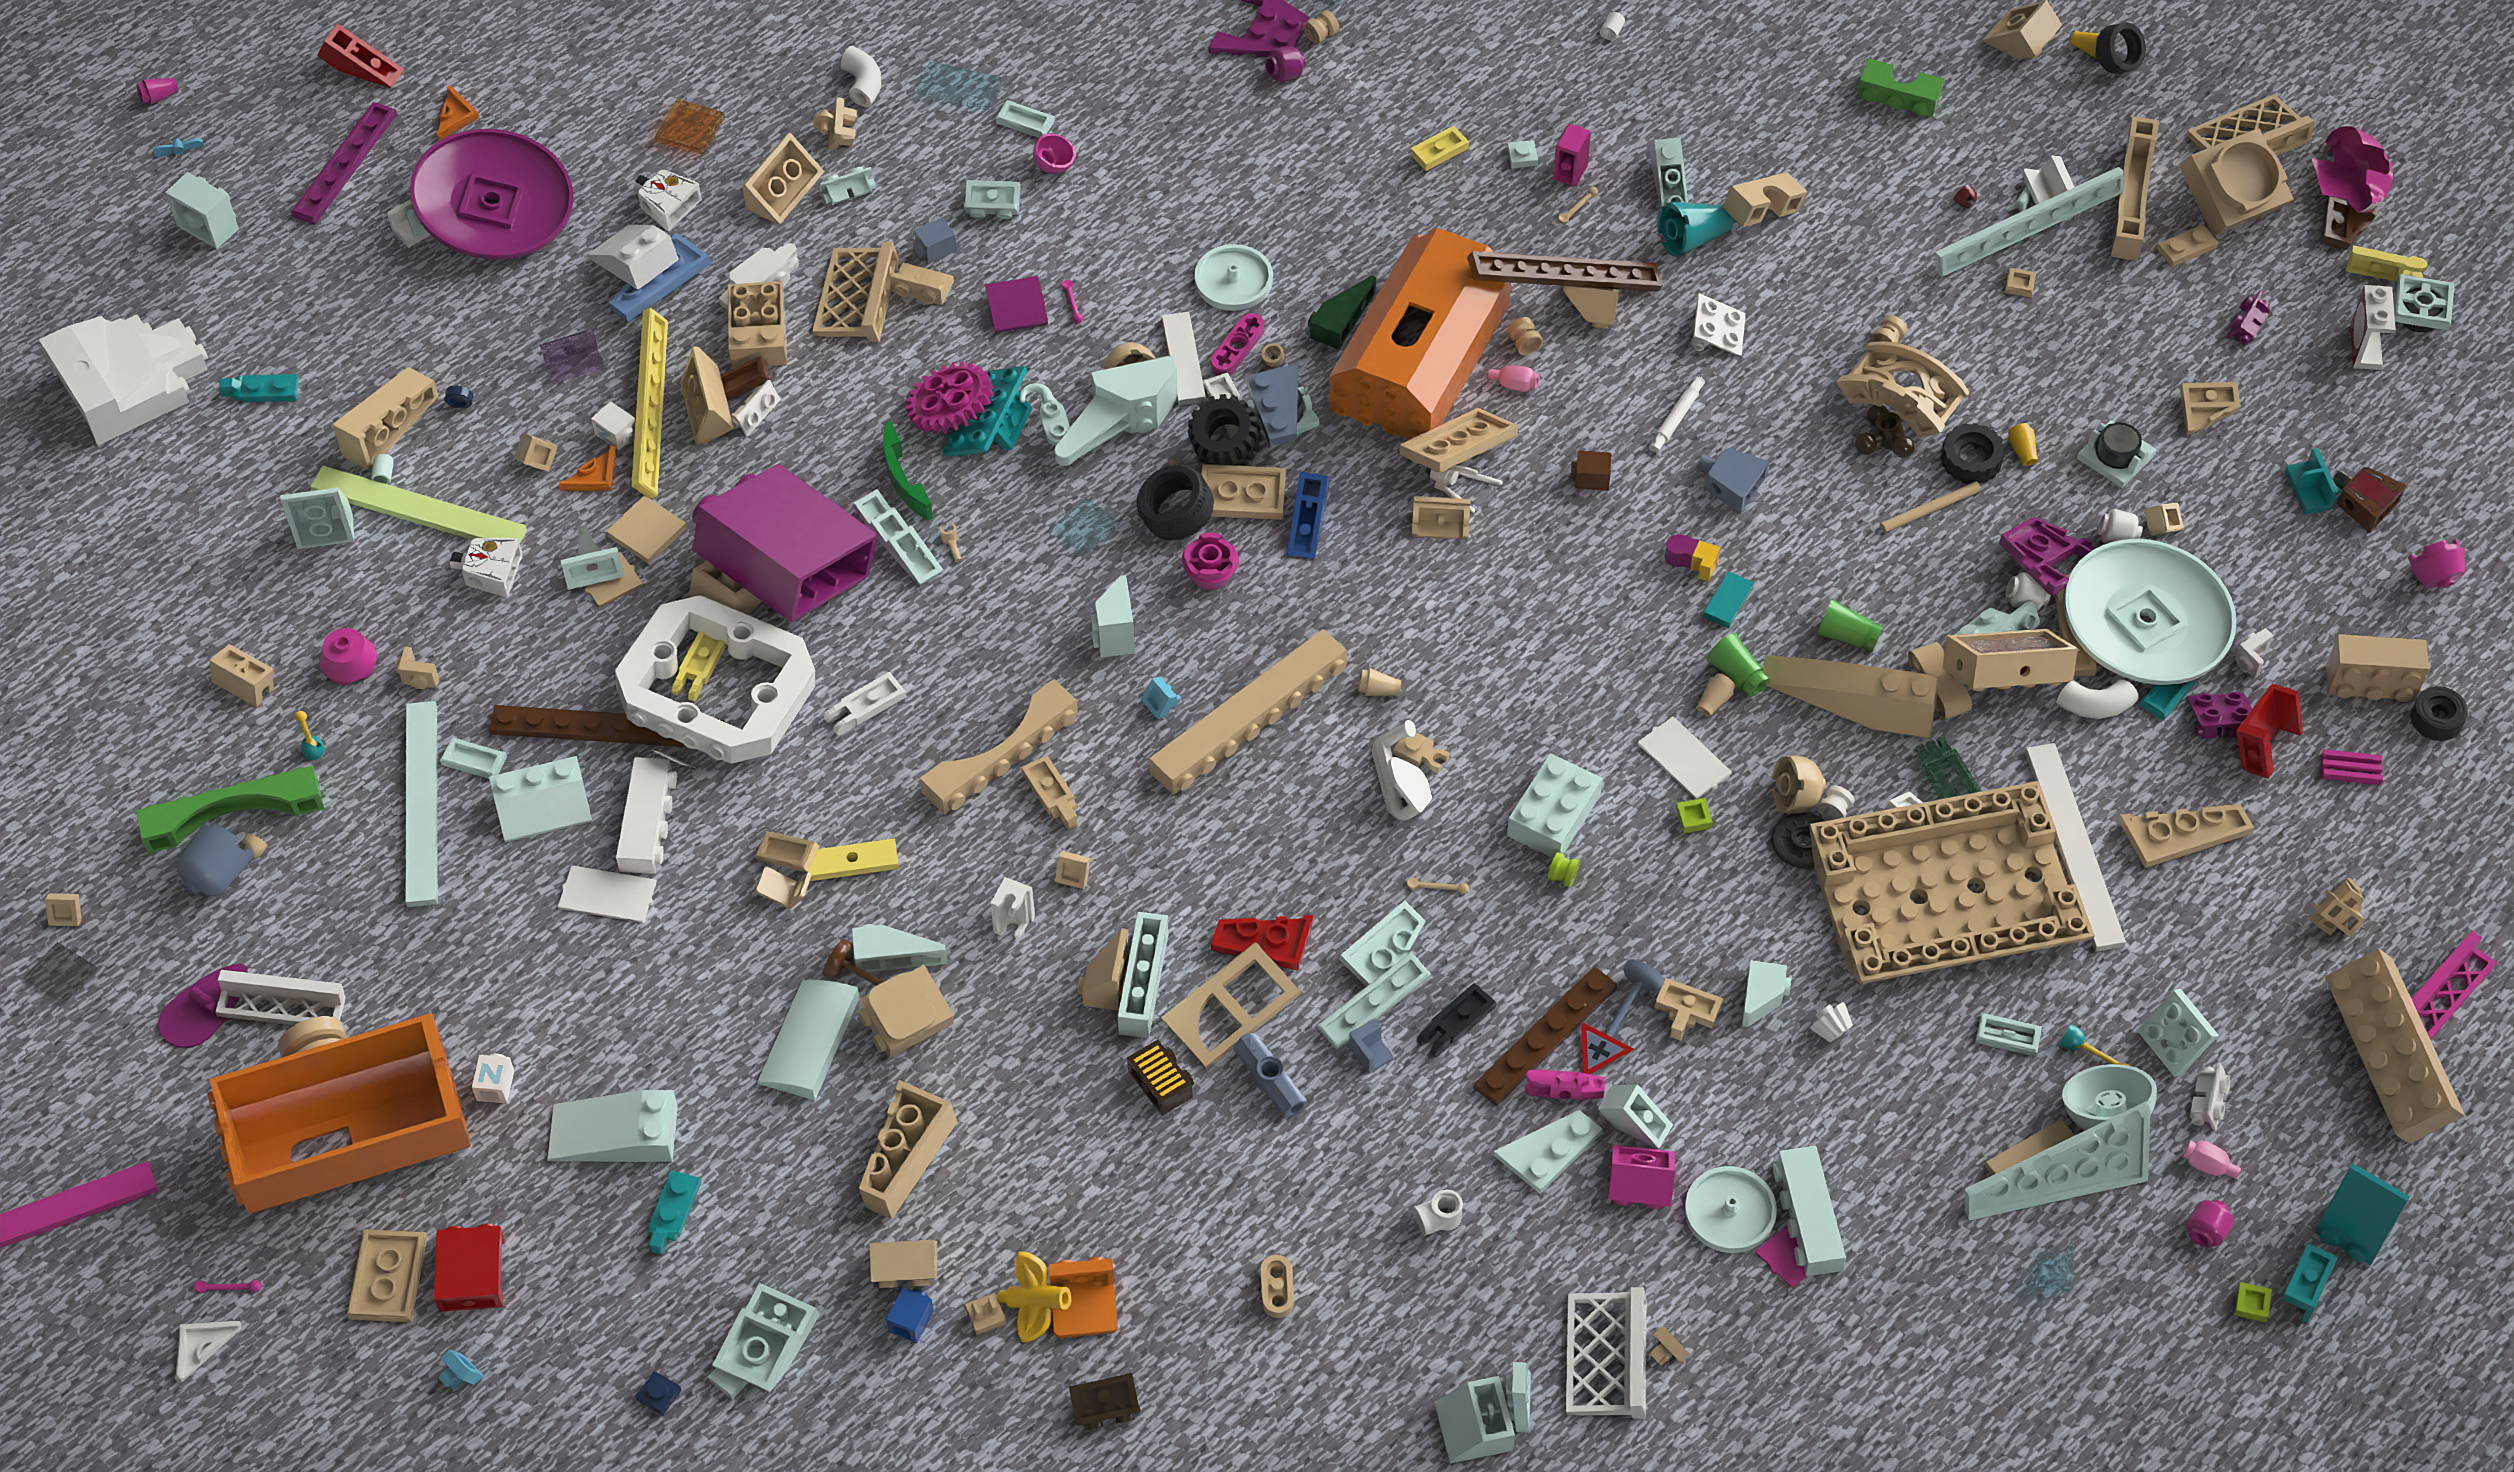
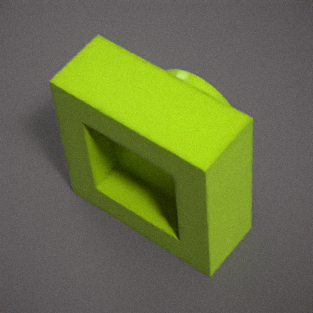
(1694, 815)
(2253, 1302)

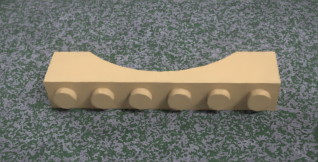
(2132, 203)
(954, 781)

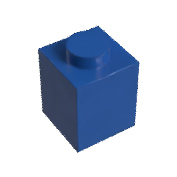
(910, 1314)

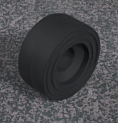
(2445, 700)

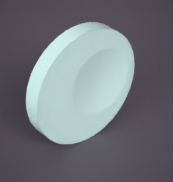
(1233, 277)
(1730, 1209)

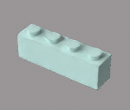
(1143, 975)
(1810, 1211)

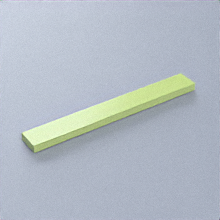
(417, 507)

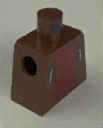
(2368, 495)

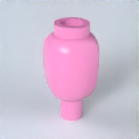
(1515, 378)
(2209, 1159)

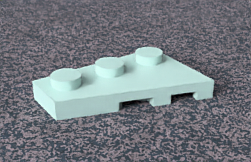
(1384, 944)
(1550, 1150)
(1518, 1393)

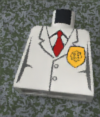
(667, 197)
(489, 564)

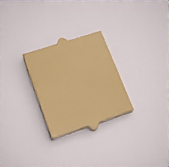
(609, 590)

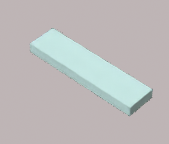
(1374, 1000)

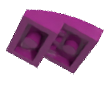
(1016, 304)

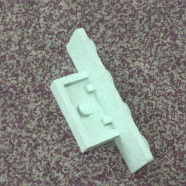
(1996, 621)

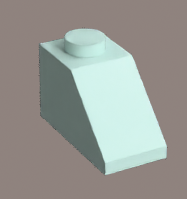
(1764, 990)
(1635, 1114)

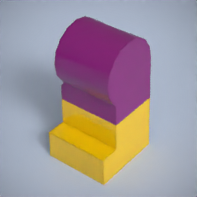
(1692, 554)

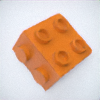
(1092, 1297)

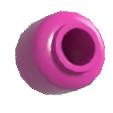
(2209, 1223)

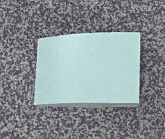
(766, 1337)

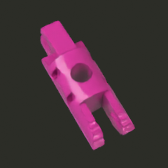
(1564, 1085)

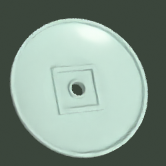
(2153, 579)

